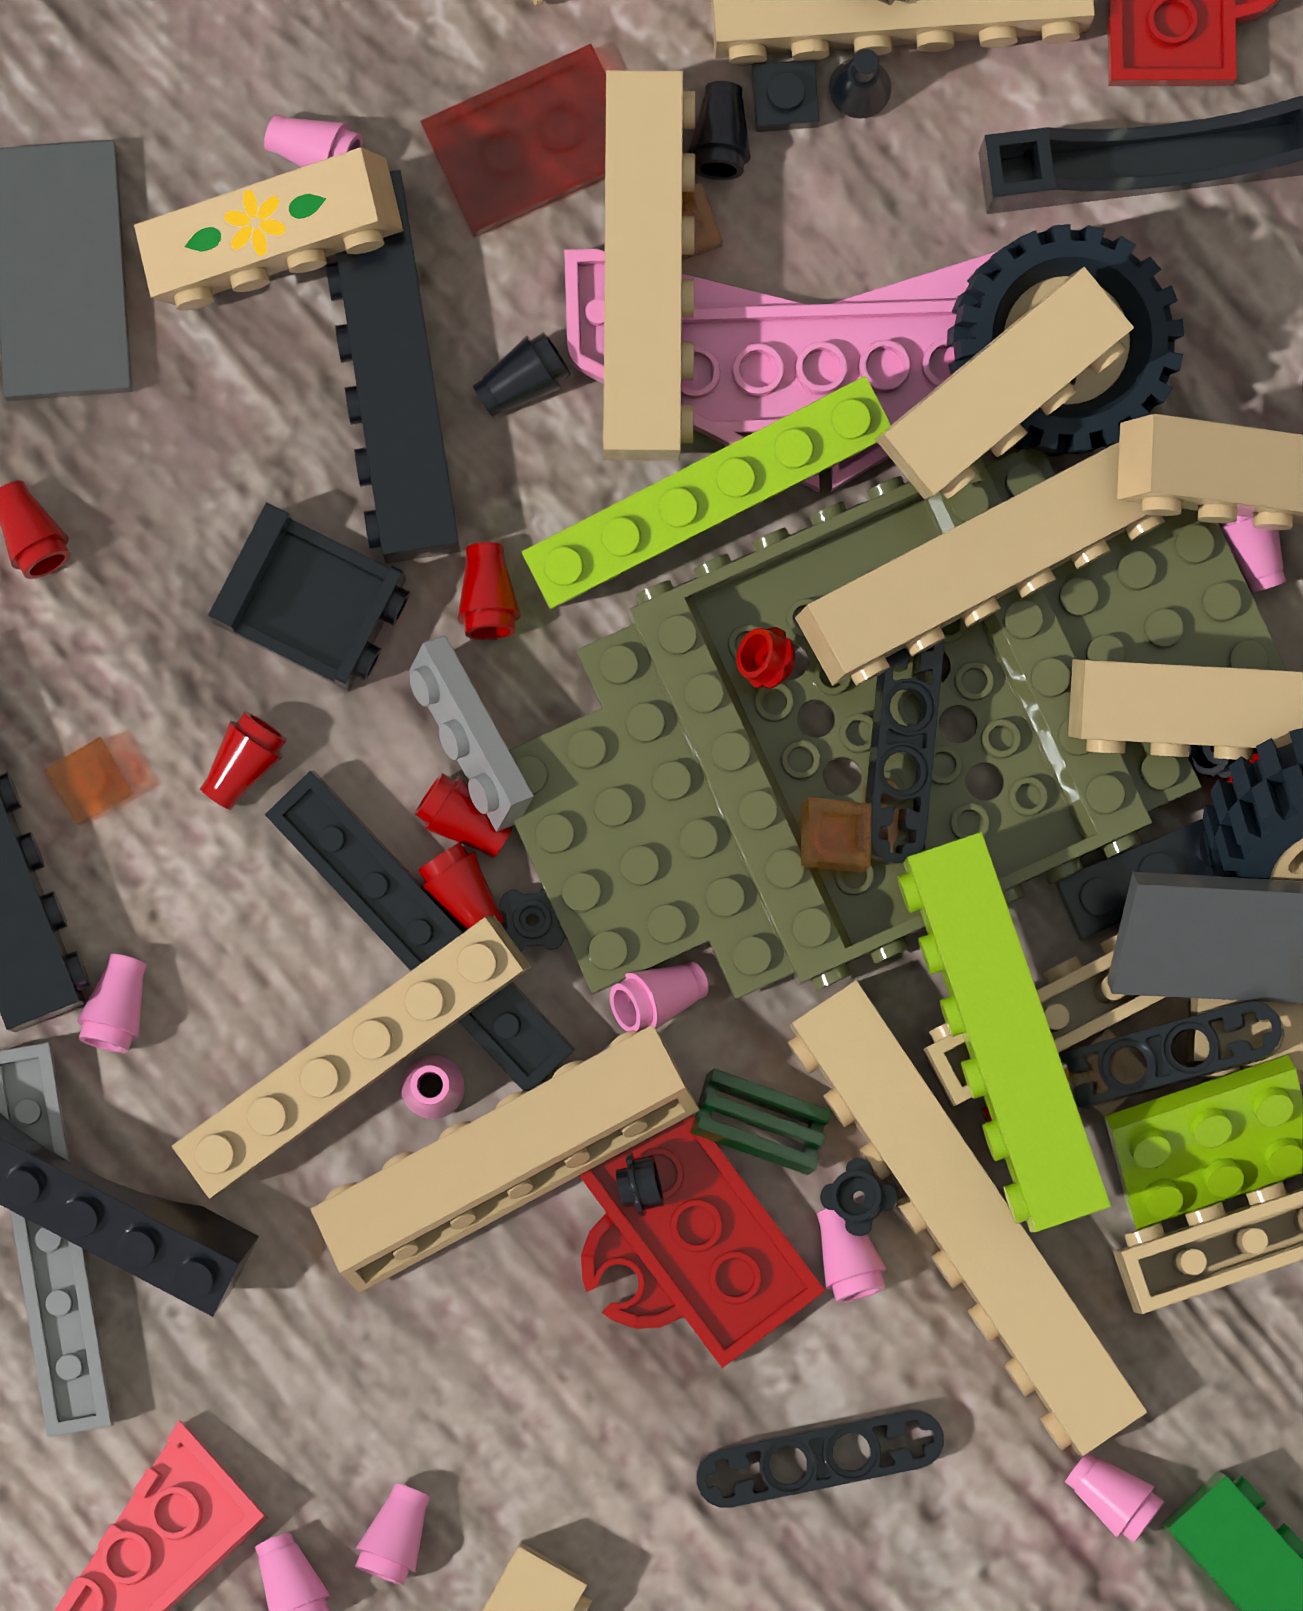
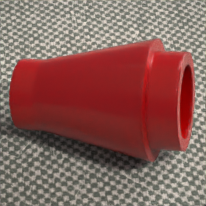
(30, 533)
(487, 595)
(242, 759)
(452, 814)
(459, 886)

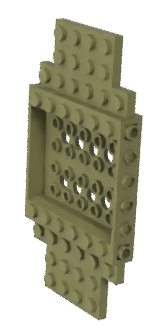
(687, 788)

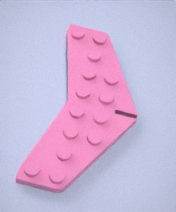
(775, 355)

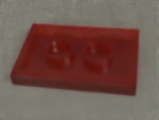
(524, 140)

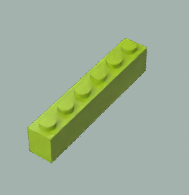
(707, 493)
(1005, 1034)

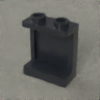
(309, 599)

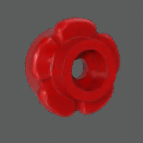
(766, 657)

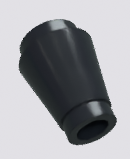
(721, 133)
(522, 375)

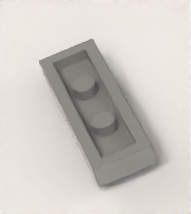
(469, 733)

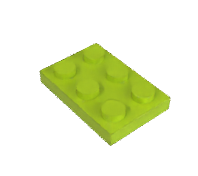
(1209, 1141)

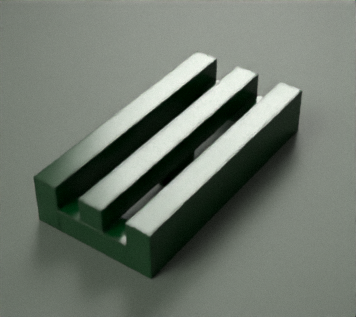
(811, 1137)

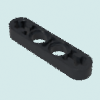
(914, 742)
(1157, 1047)
(818, 1450)

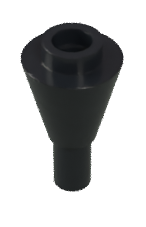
(860, 86)

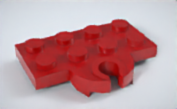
(1176, 40)
(701, 1254)

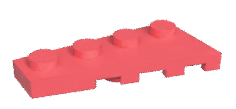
(169, 1534)

